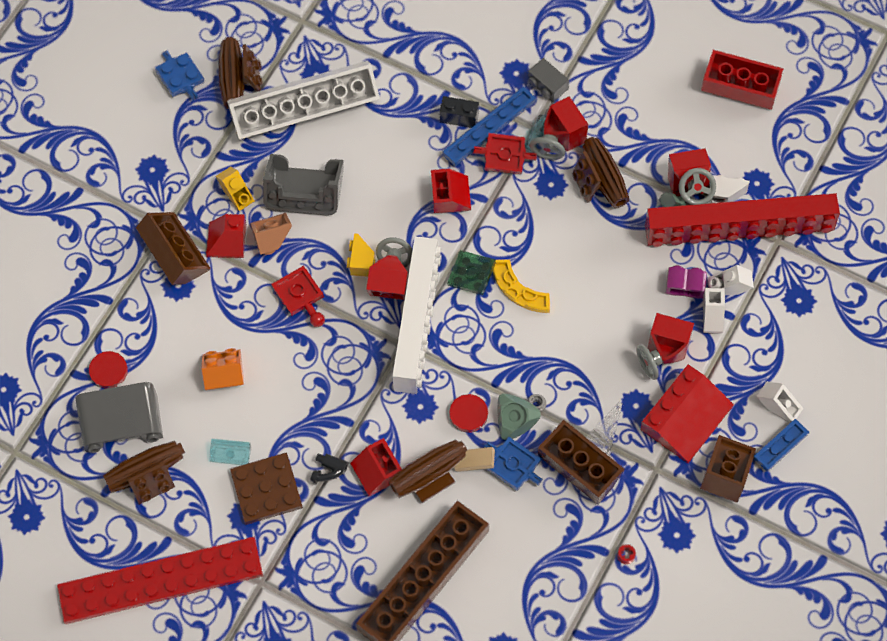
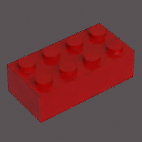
(742, 79)

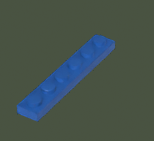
(490, 124)

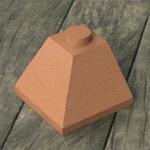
(271, 232)

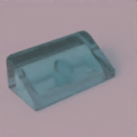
(230, 451)

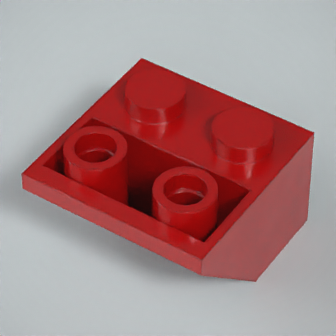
(450, 191)
(375, 467)

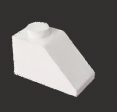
(780, 401)

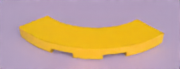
(516, 291)

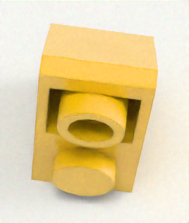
(235, 188)
(361, 257)

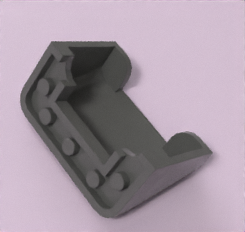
(300, 188)
(119, 415)

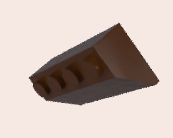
(172, 247)
(580, 461)

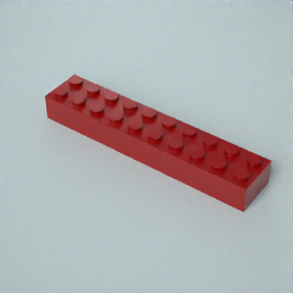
(741, 219)

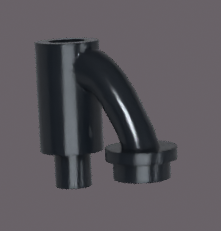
(330, 462)

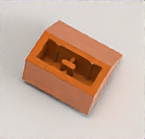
(222, 369)

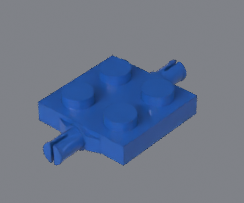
(179, 74)
(514, 464)

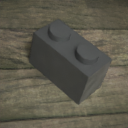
(548, 80)

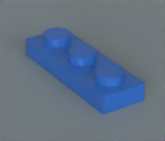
(781, 445)

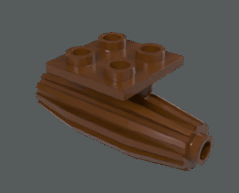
(237, 70)
(599, 171)
(146, 472)
(430, 472)

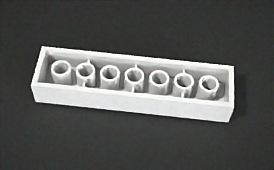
(303, 99)
(416, 315)

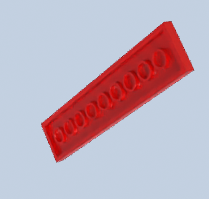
(159, 580)

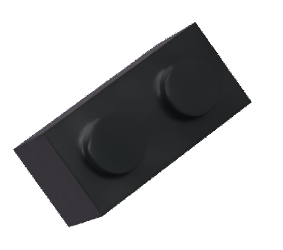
(459, 112)

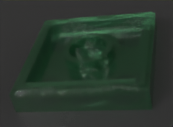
(471, 272)

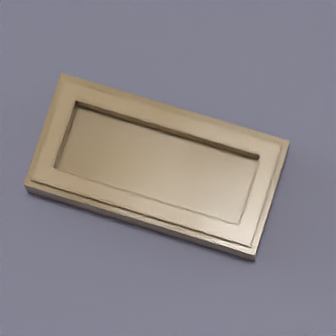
(477, 459)

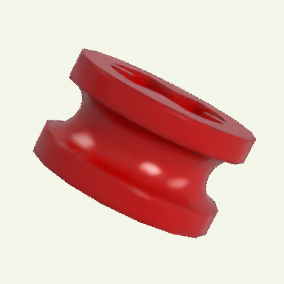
(622, 559)

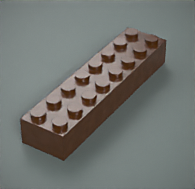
(423, 575)

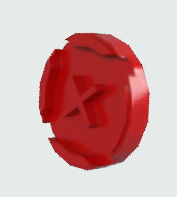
(108, 369)
(468, 413)

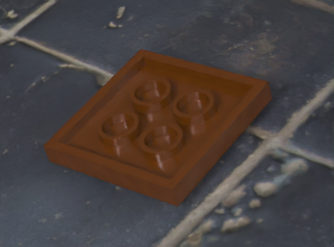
(266, 488)

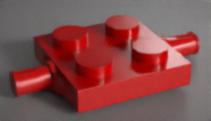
(505, 153)

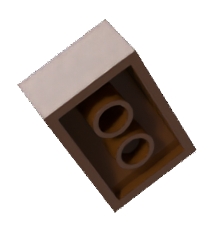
(728, 468)

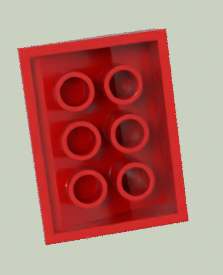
(687, 414)

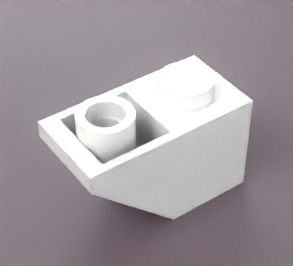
(729, 189)
(733, 280)
(713, 310)

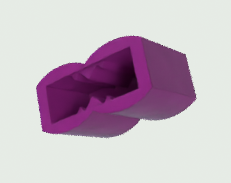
(686, 282)

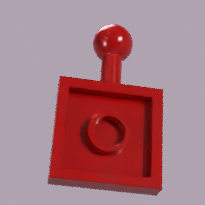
(299, 292)

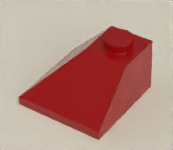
(227, 236)

